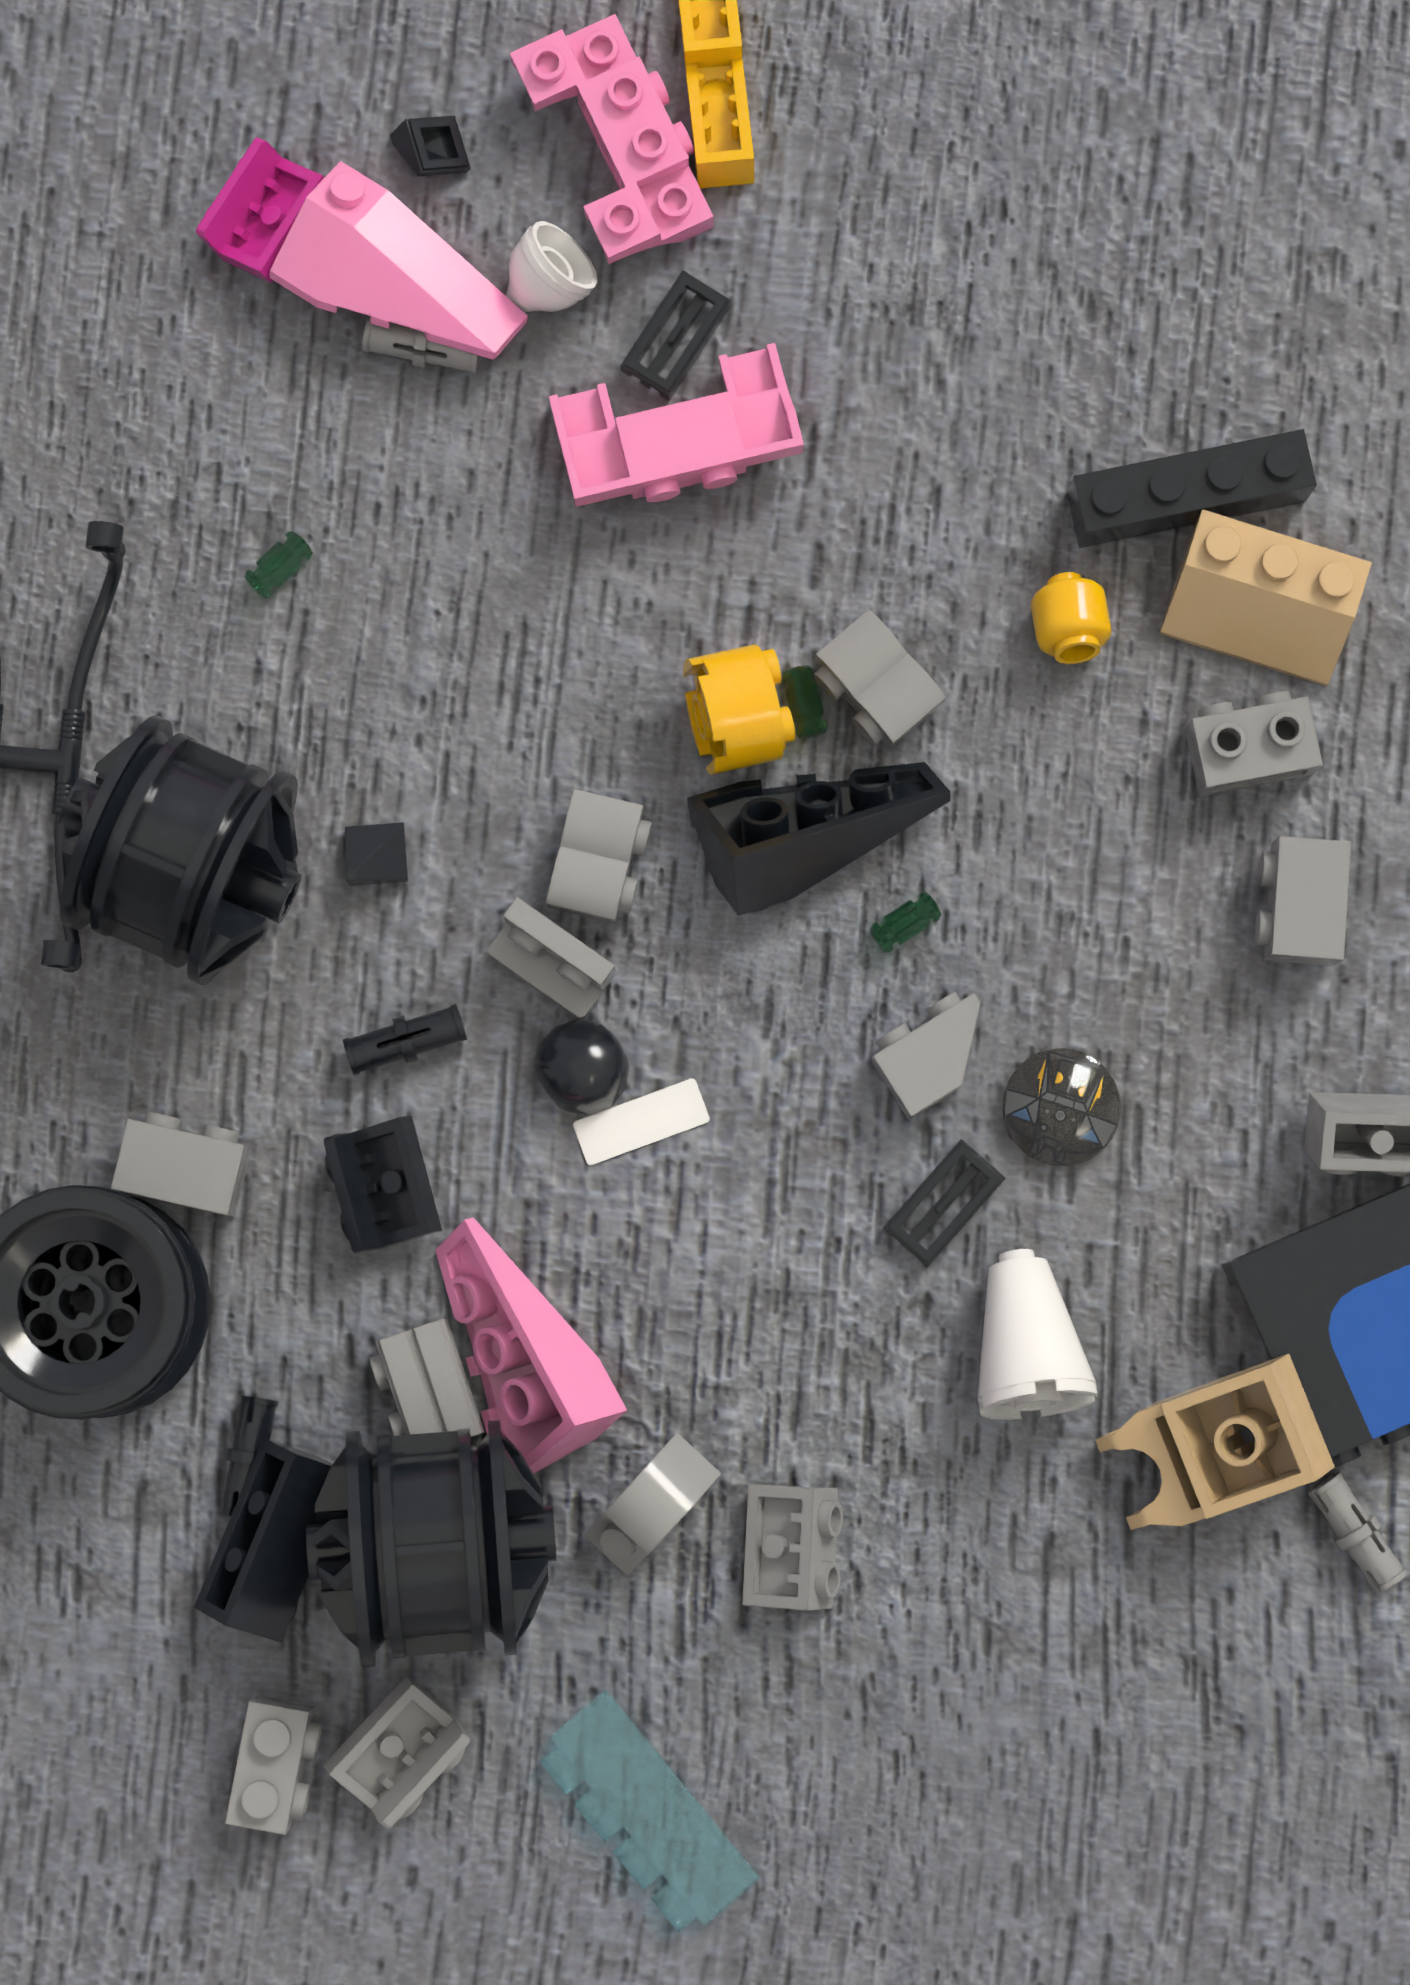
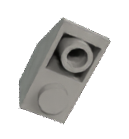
(930, 1060)

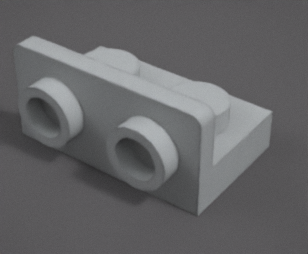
(551, 959)
(791, 1547)

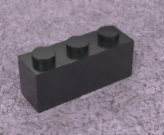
(264, 1547)

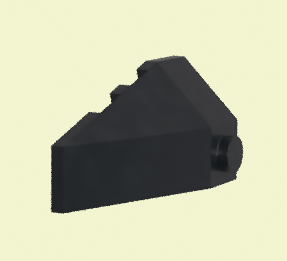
(789, 838)

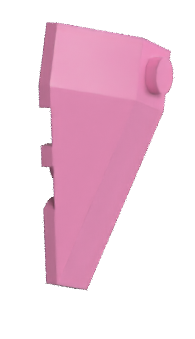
(377, 258)
(529, 1359)

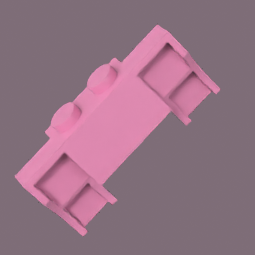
(628, 119)
(681, 442)

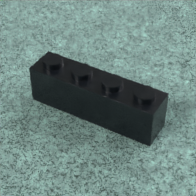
(1176, 488)

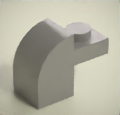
(652, 1504)

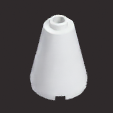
(1029, 1344)

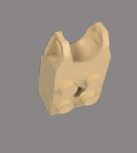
(1202, 1453)

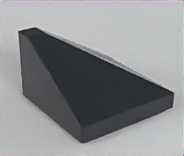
(431, 145)
(375, 854)

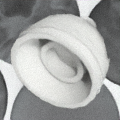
(549, 270)

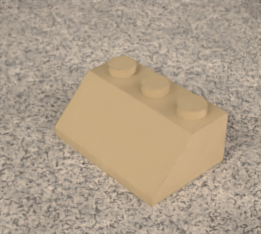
(1265, 597)

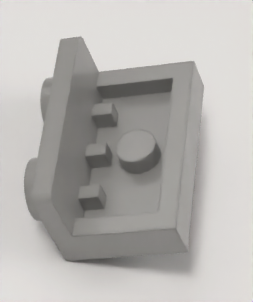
(399, 1752)

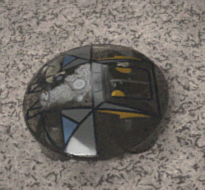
(1061, 1107)

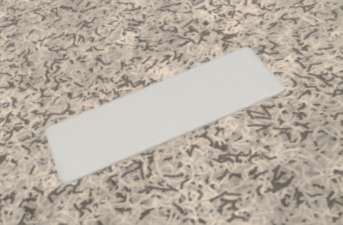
(641, 1121)

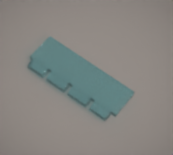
(644, 1796)

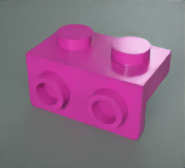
(256, 209)

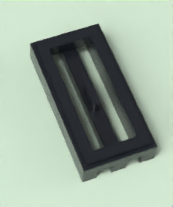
(650, 376)
(910, 1240)

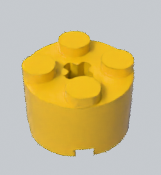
(737, 708)

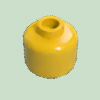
(1071, 618)

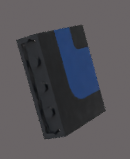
(1343, 1314)

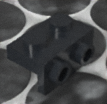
(381, 1185)

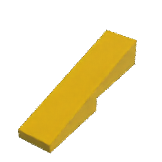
(717, 92)

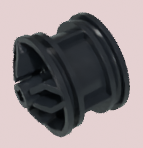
(179, 850)
(431, 1543)

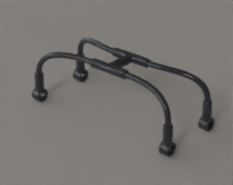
(65, 761)

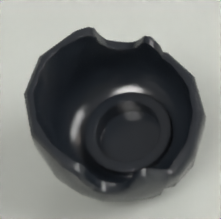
(582, 1067)

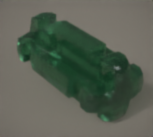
(278, 564)
(804, 701)
(905, 922)

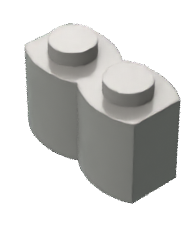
(877, 680)
(597, 857)

